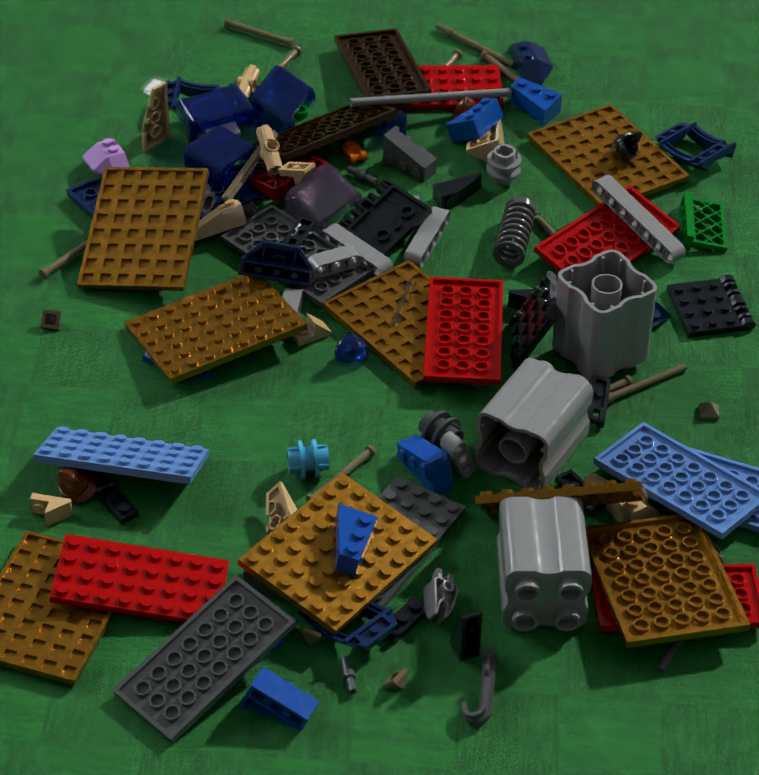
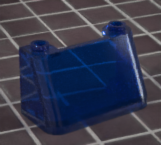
(279, 99)
(213, 110)
(217, 152)

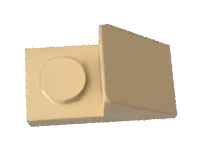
(297, 170)
(316, 330)
(52, 507)

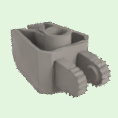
(440, 596)

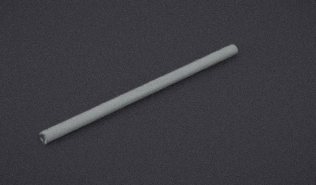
(430, 97)

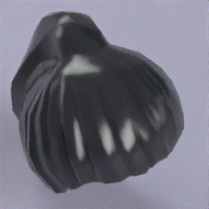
(626, 145)

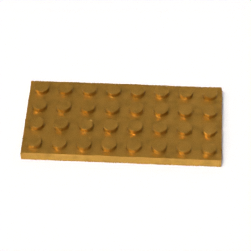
(589, 494)

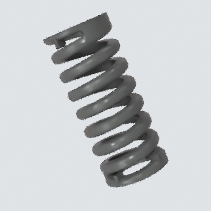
(514, 232)

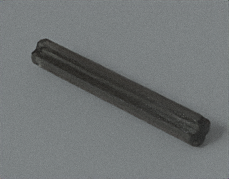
(402, 301)

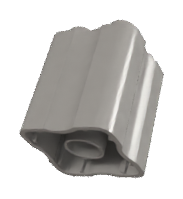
(604, 314)
(533, 424)
(543, 563)

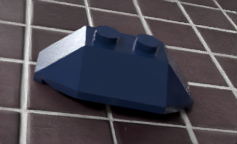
(531, 61)
(277, 263)

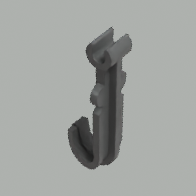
(485, 710)

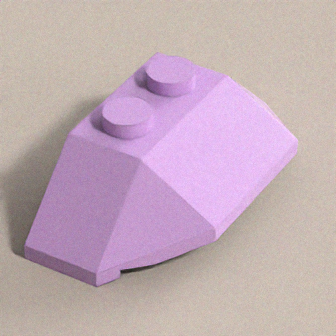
(105, 154)

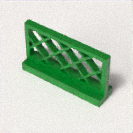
(690, 222)

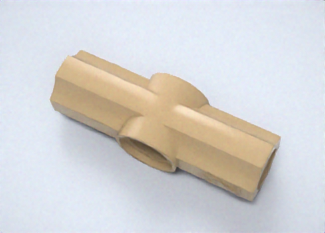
(248, 80)
(269, 149)

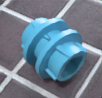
(307, 459)

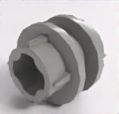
(503, 164)

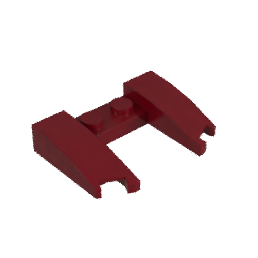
(275, 187)

